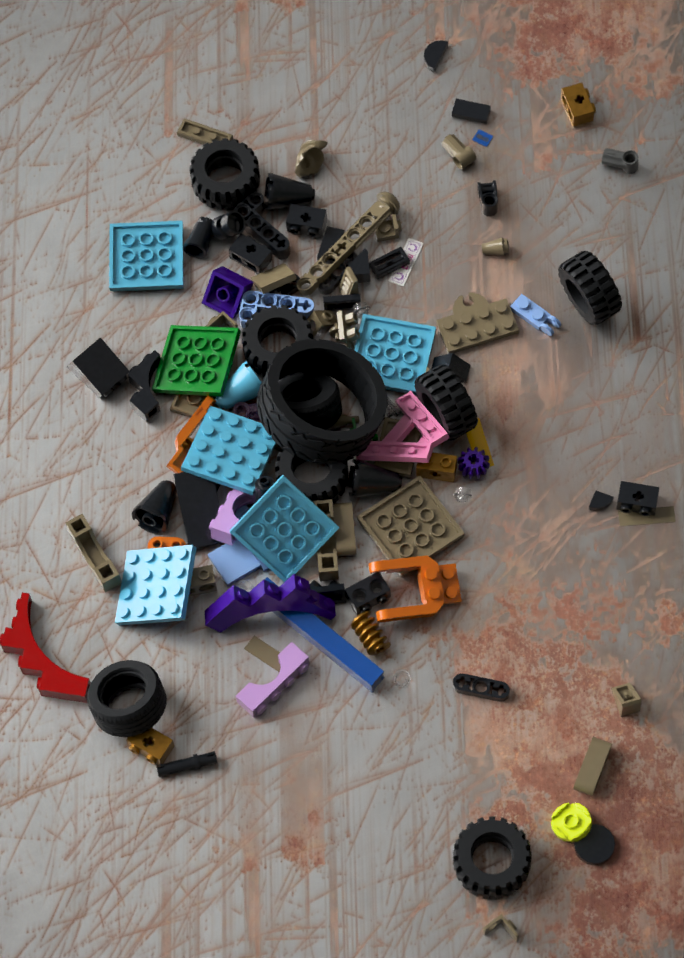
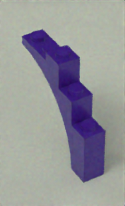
(267, 597)

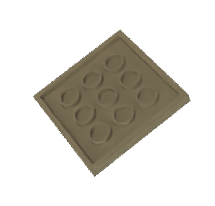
(410, 523)

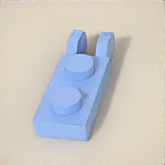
(534, 315)

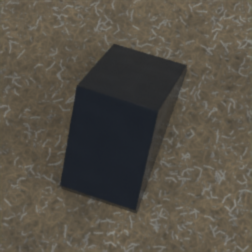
(360, 267)
(458, 365)

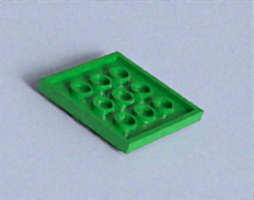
(196, 360)

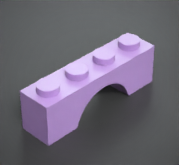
(226, 516)
(256, 697)

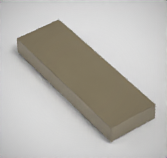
(200, 133)

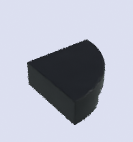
(600, 500)

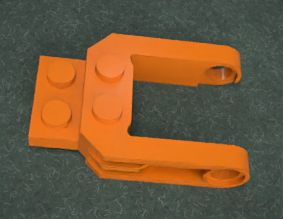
(183, 440)
(436, 584)

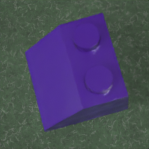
(226, 291)

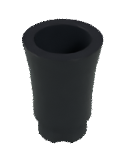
(199, 239)

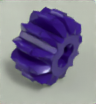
(480, 466)

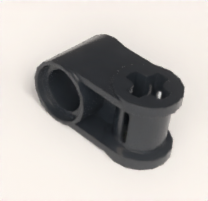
(488, 195)

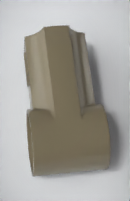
(461, 155)

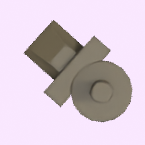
(342, 330)

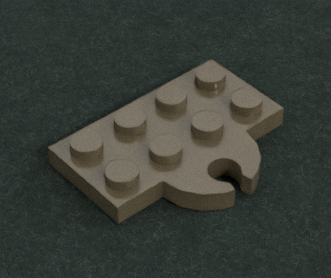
(476, 323)

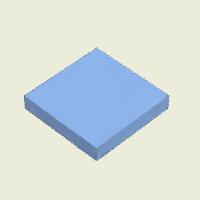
(233, 562)

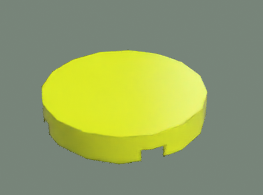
(571, 822)

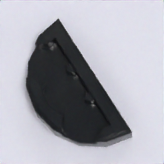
(434, 53)

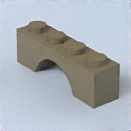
(328, 552)
(93, 553)

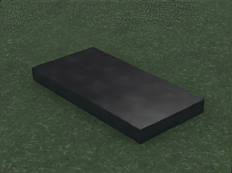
(198, 507)

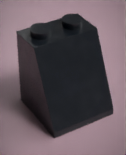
(99, 368)

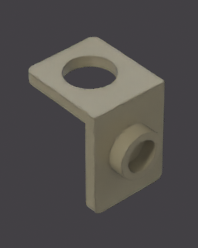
(222, 318)
(322, 319)
(508, 925)

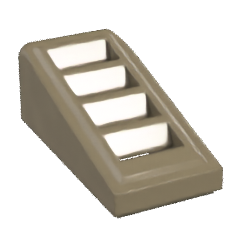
(349, 283)

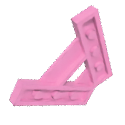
(393, 448)

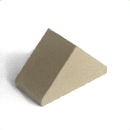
(626, 699)

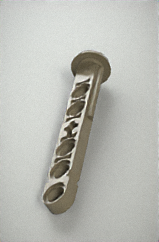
(376, 214)

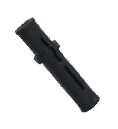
(181, 765)

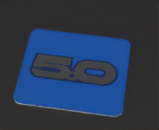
(482, 138)

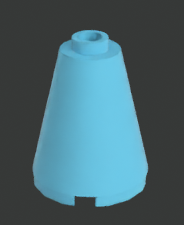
(240, 387)

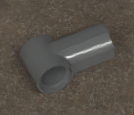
(620, 159)

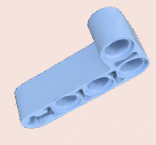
(261, 300)

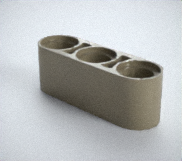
(345, 534)
(592, 766)

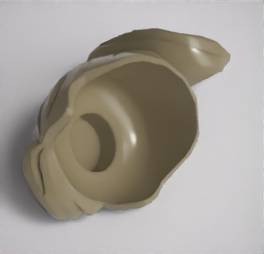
(310, 158)

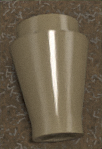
(496, 247)

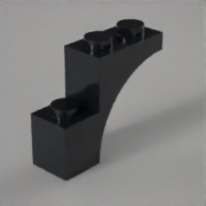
(140, 377)

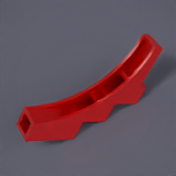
(52, 679)

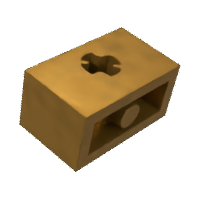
(578, 104)
(440, 467)
(154, 754)

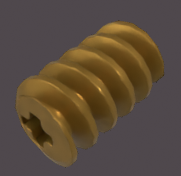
(368, 634)

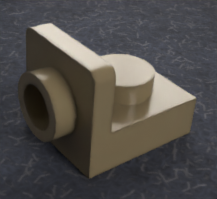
(388, 229)

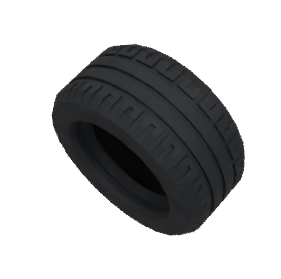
(135, 718)

